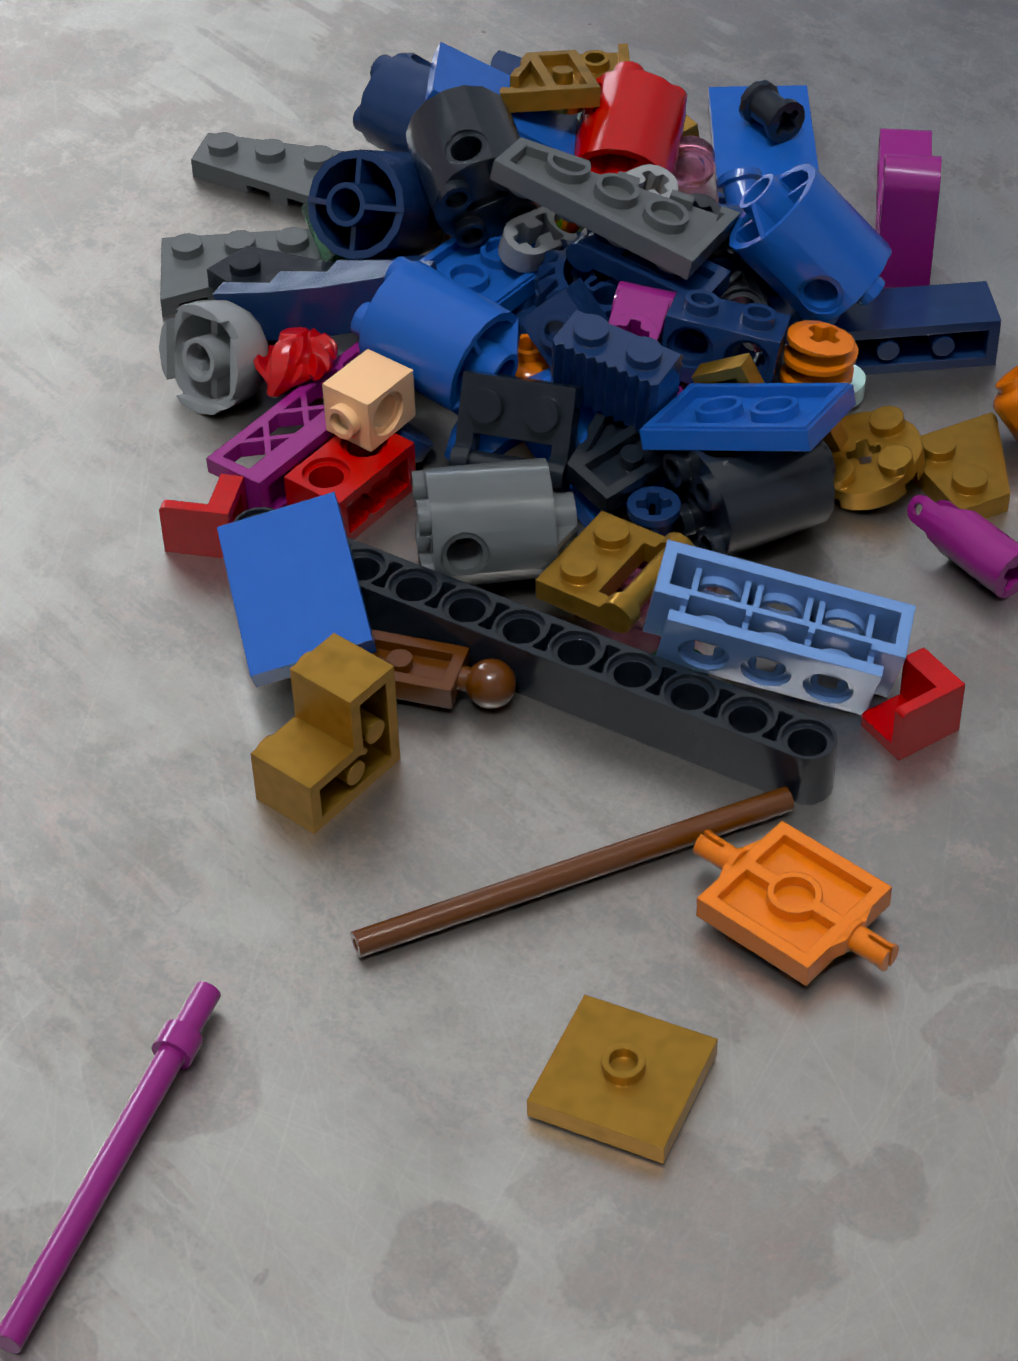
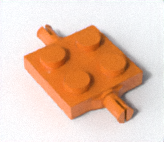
(794, 902)

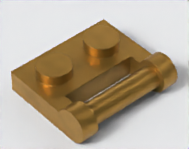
(597, 564)

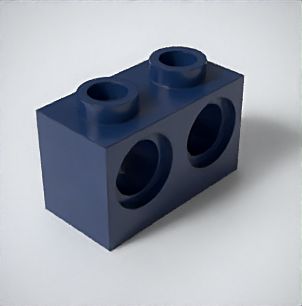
(725, 330)

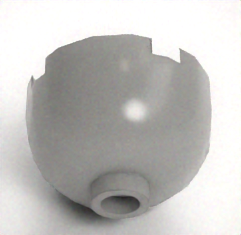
(212, 354)

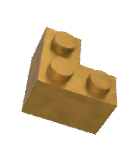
(337, 739)

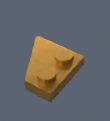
(551, 82)

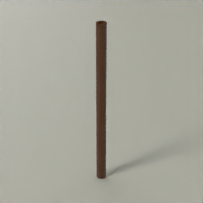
(569, 872)

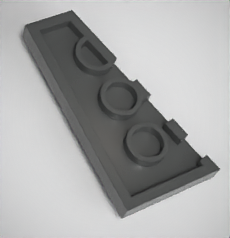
(264, 164)
(614, 206)

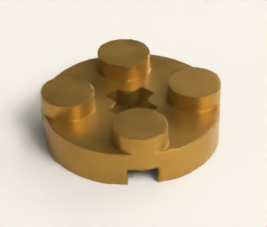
(894, 453)

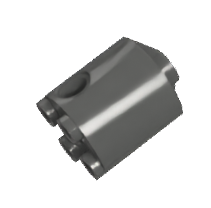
(491, 520)

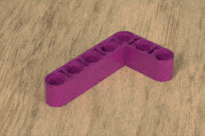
(907, 204)

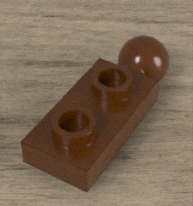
(437, 671)

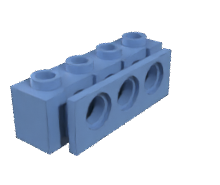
(801, 640)

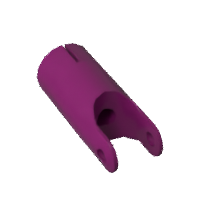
(969, 543)

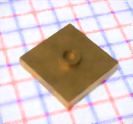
(622, 1078)

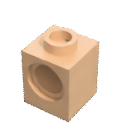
(369, 400)

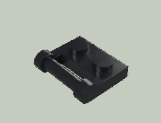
(519, 411)

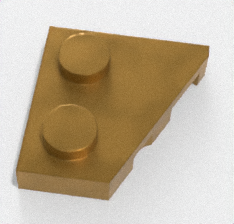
(967, 466)

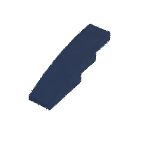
(310, 297)

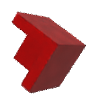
(193, 526)
(922, 712)

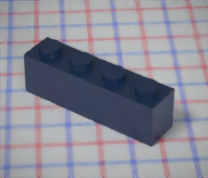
(921, 328)

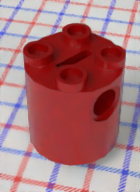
(636, 122)

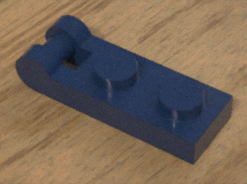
(596, 253)

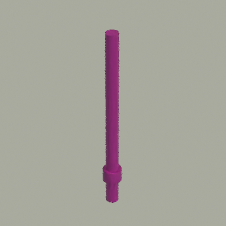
(173, 1051)

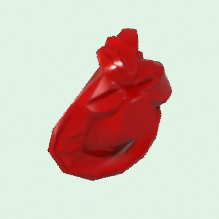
(296, 359)

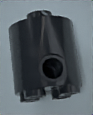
(454, 150)
(749, 496)

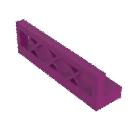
(283, 452)

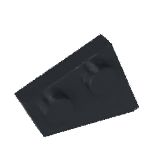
(613, 463)

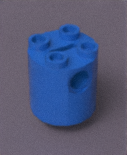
(809, 244)
(437, 330)

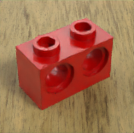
(363, 480)

